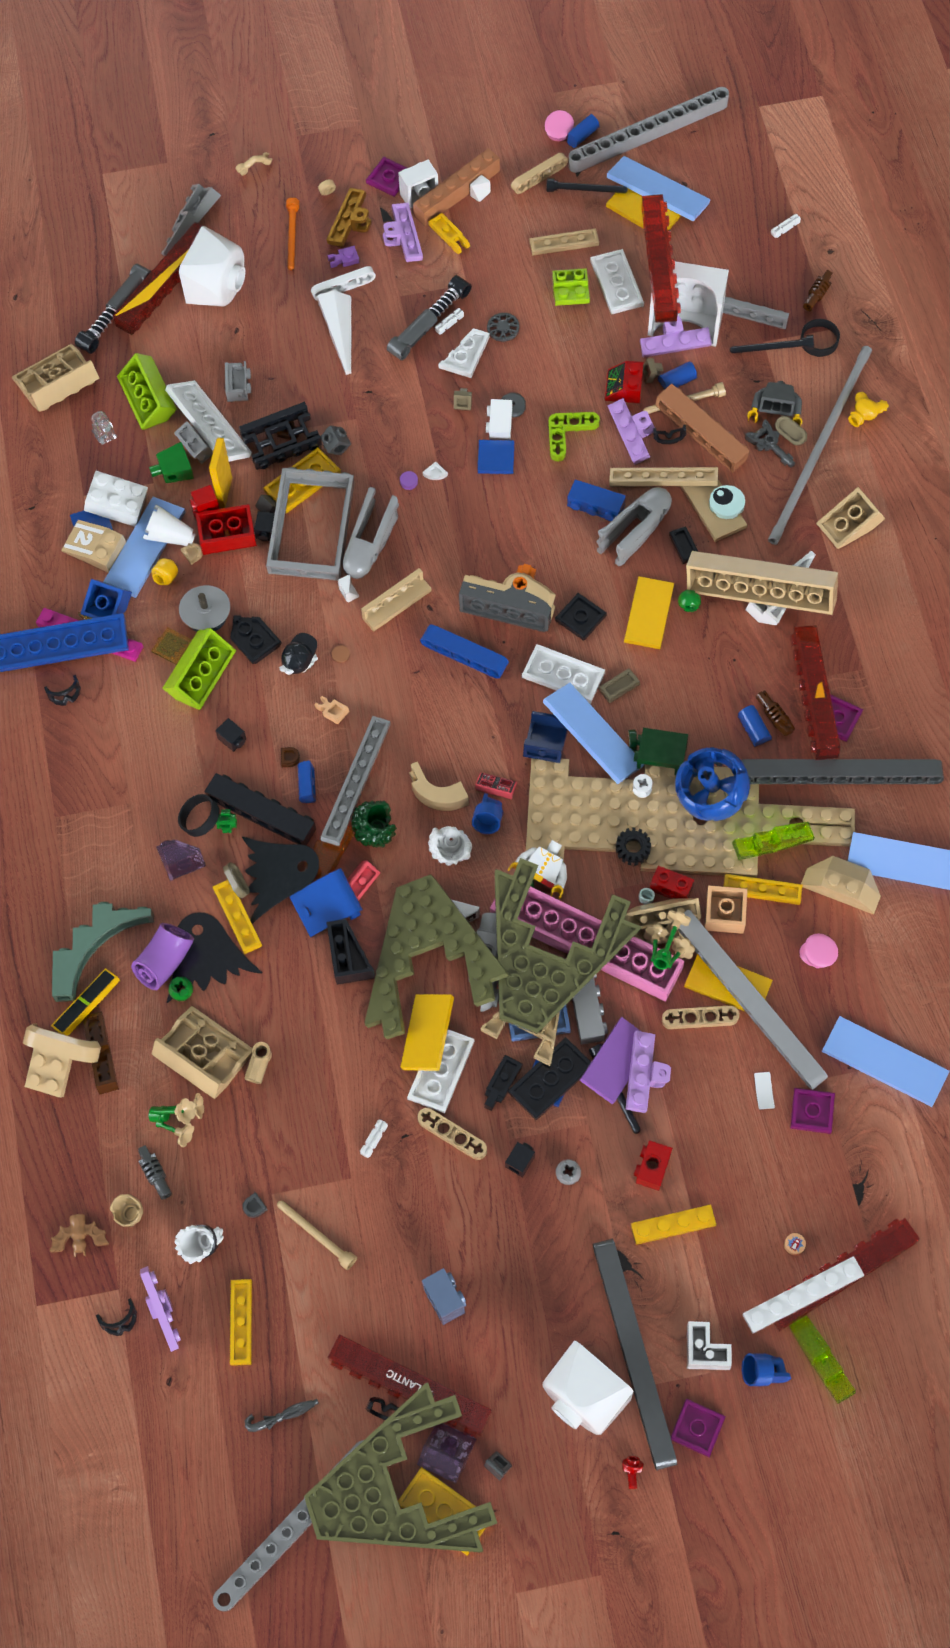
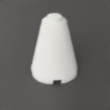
(168, 529)

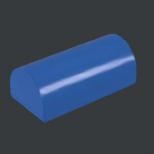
(583, 130)
(678, 375)
(754, 725)
(306, 782)

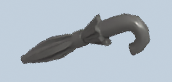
(269, 1421)

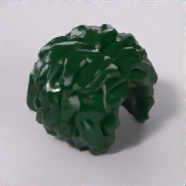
(371, 824)

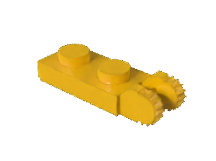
(448, 232)

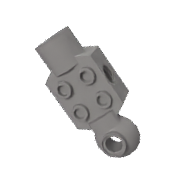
(487, 932)

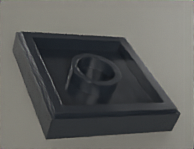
(580, 616)

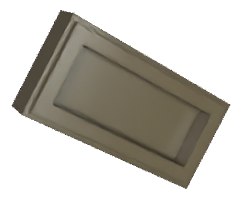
(619, 685)

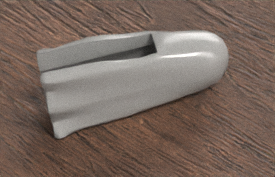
(649, 509)
(361, 553)

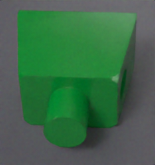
(172, 464)

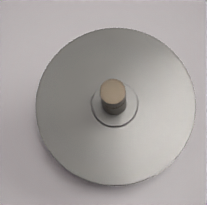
(204, 608)

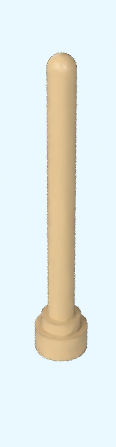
(717, 390)
(347, 1259)

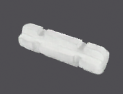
(785, 225)
(449, 321)
(373, 1138)

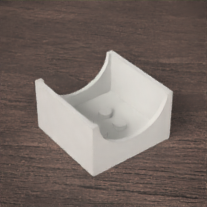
(700, 296)

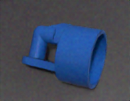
(487, 815)
(759, 1369)

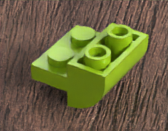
(570, 287)

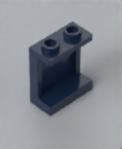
(545, 738)

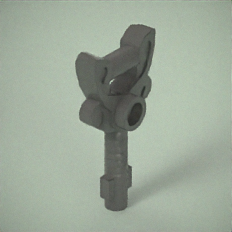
(769, 442)

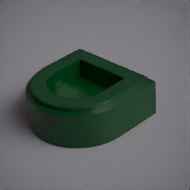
(632, 739)

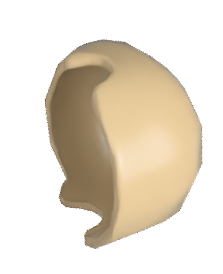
(126, 1210)

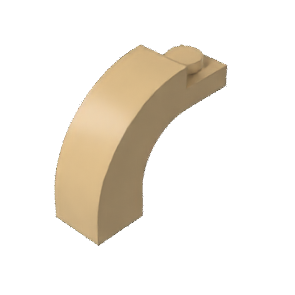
(436, 797)

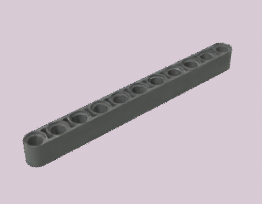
(844, 771)
(635, 1355)

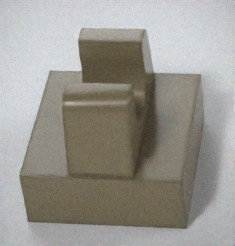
(651, 370)
(463, 399)

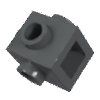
(335, 440)

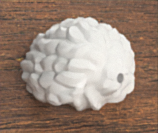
(448, 850)

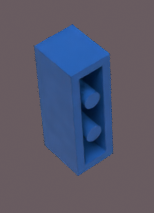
(595, 500)

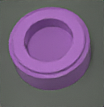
(408, 480)

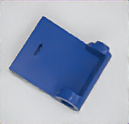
(327, 901)

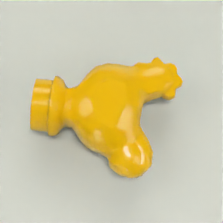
(865, 409)

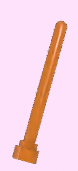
(292, 206)

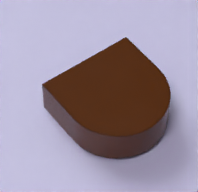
(289, 757)

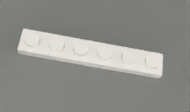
(803, 1294)

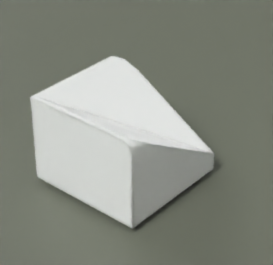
(480, 188)
(347, 588)

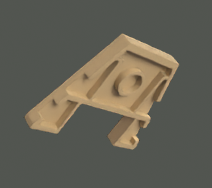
(547, 1034)

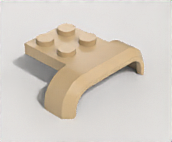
(53, 1058)

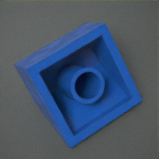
(107, 598)

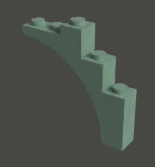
(86, 940)

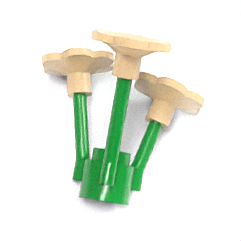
(683, 948)
(185, 1112)

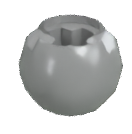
(571, 1165)

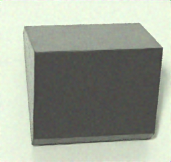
(266, 504)
(497, 1465)

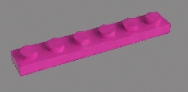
(50, 618)

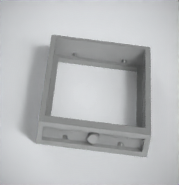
(315, 478)

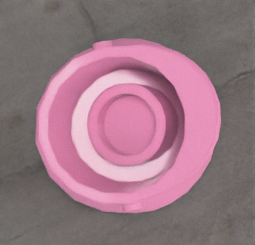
(558, 125)
(819, 951)

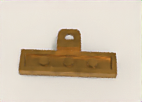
(349, 218)

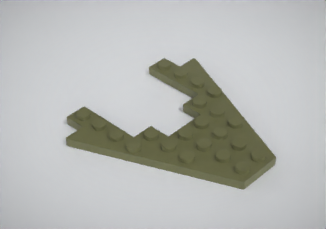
(418, 922)
(539, 980)
(359, 1498)

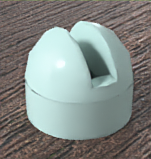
(646, 896)

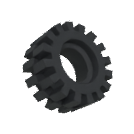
(637, 836)

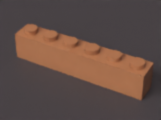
(455, 187)
(702, 427)

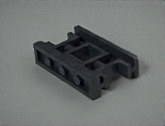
(275, 423)

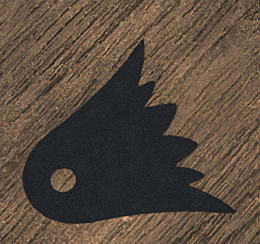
(278, 872)
(210, 953)

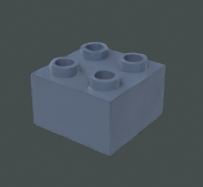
(443, 1296)

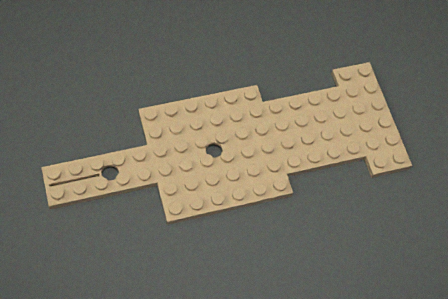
(594, 811)

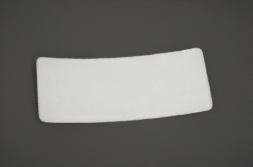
(764, 1090)

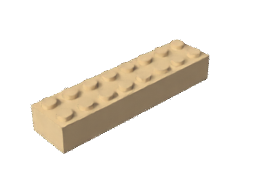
(762, 582)

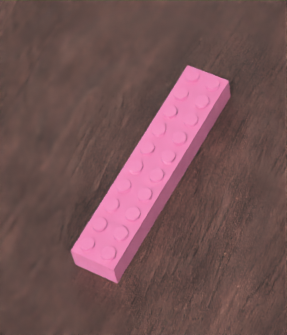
(562, 924)

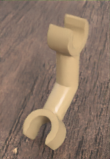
(243, 167)

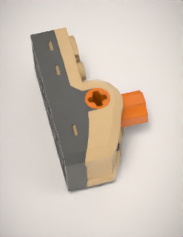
(515, 601)

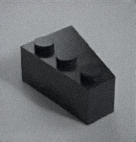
(347, 955)

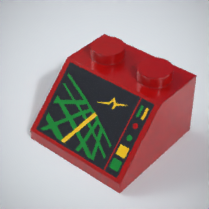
(624, 382)

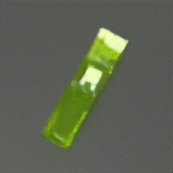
(772, 841)
(822, 1359)

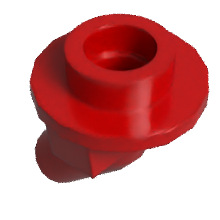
(632, 1466)

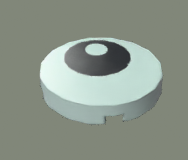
(727, 501)

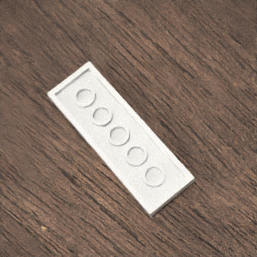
(207, 418)

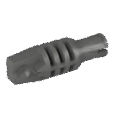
(154, 1172)

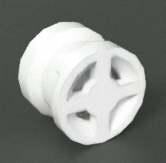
(642, 790)

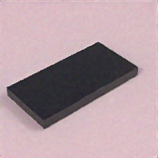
(547, 1084)

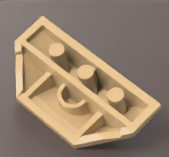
(843, 883)
(657, 914)

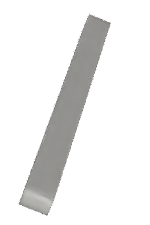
(648, 129)
(753, 1003)

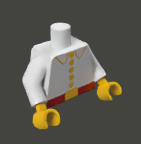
(551, 868)

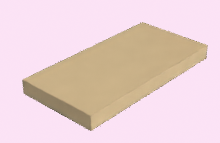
(717, 527)

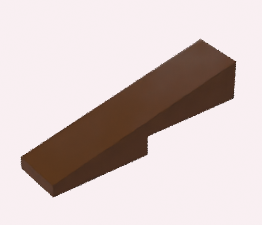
(103, 1069)

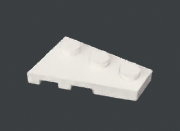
(467, 355)

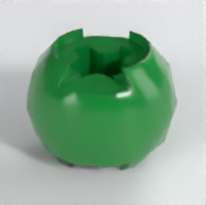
(689, 600)
(177, 983)

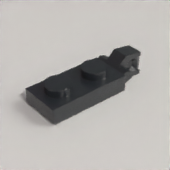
(502, 1081)

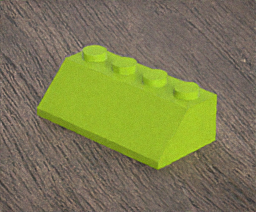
(146, 391)
(199, 668)

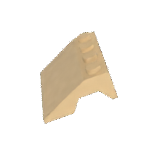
(56, 377)
(202, 1052)

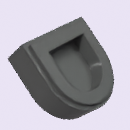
(253, 1206)

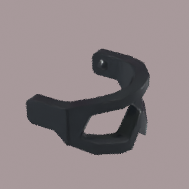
(682, 434)
(66, 698)
(132, 1312)
(384, 1407)

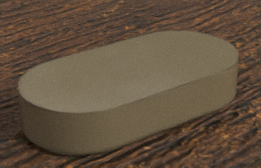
(791, 430)
(236, 880)

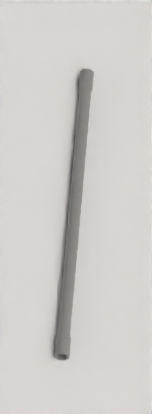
(789, 507)

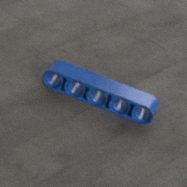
(464, 651)

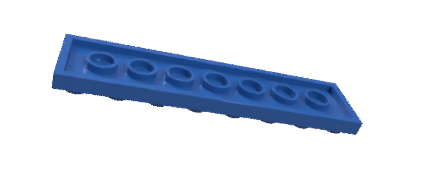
(63, 642)

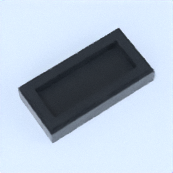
(683, 543)

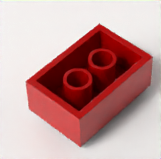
(226, 529)

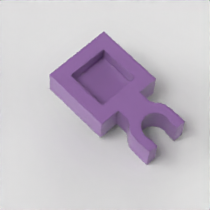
(346, 256)

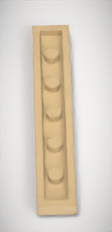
(664, 476)

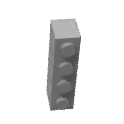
(589, 1013)

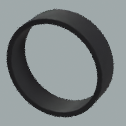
(821, 323)
(208, 824)

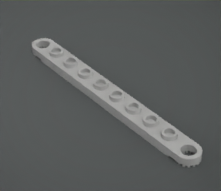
(266, 1554)

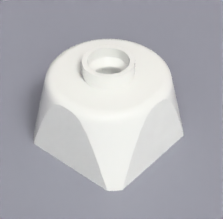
(212, 270)
(586, 1390)

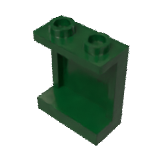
(661, 748)

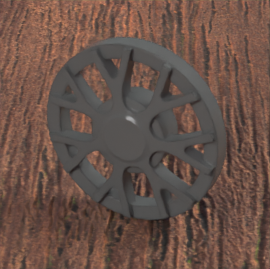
(503, 327)

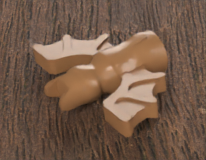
(78, 1232)

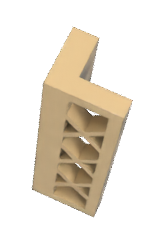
(395, 600)

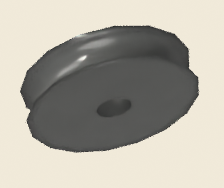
(518, 402)

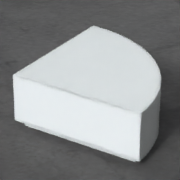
(435, 472)

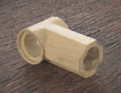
(258, 1065)

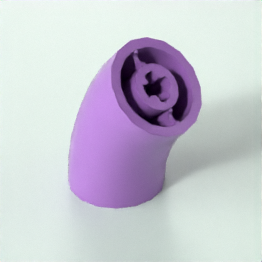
(162, 955)

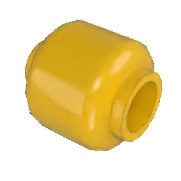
(164, 571)

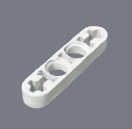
(361, 277)

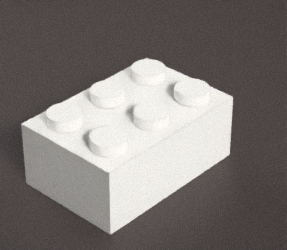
(115, 498)

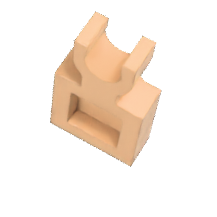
(333, 711)

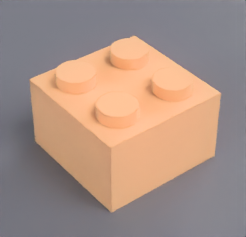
(725, 909)

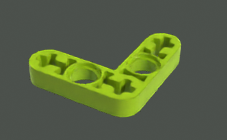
(560, 429)

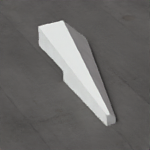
(337, 314)
(772, 614)

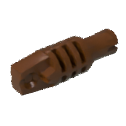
(818, 290)
(775, 714)

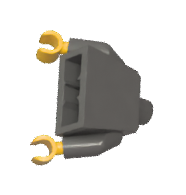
(777, 399)

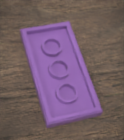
(611, 1065)

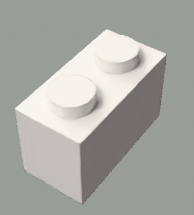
(500, 419)

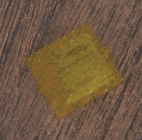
(171, 645)

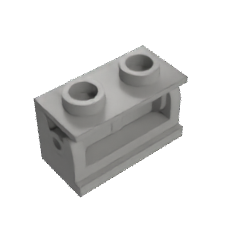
(237, 381)
(193, 442)

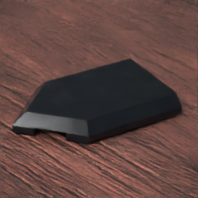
(253, 638)

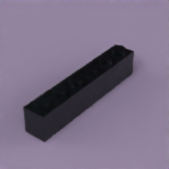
(261, 810)

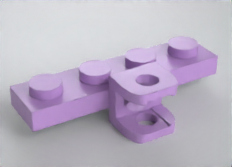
(404, 232)
(675, 339)
(632, 429)
(644, 1073)
(160, 1307)

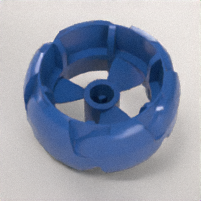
(702, 765)

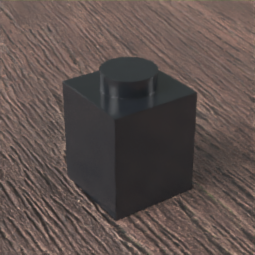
(264, 526)
(231, 735)
(520, 1159)

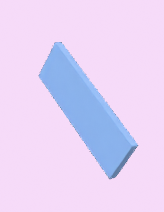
(648, 182)
(138, 554)
(592, 732)
(901, 860)
(885, 1061)

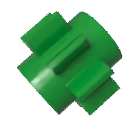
(226, 821)

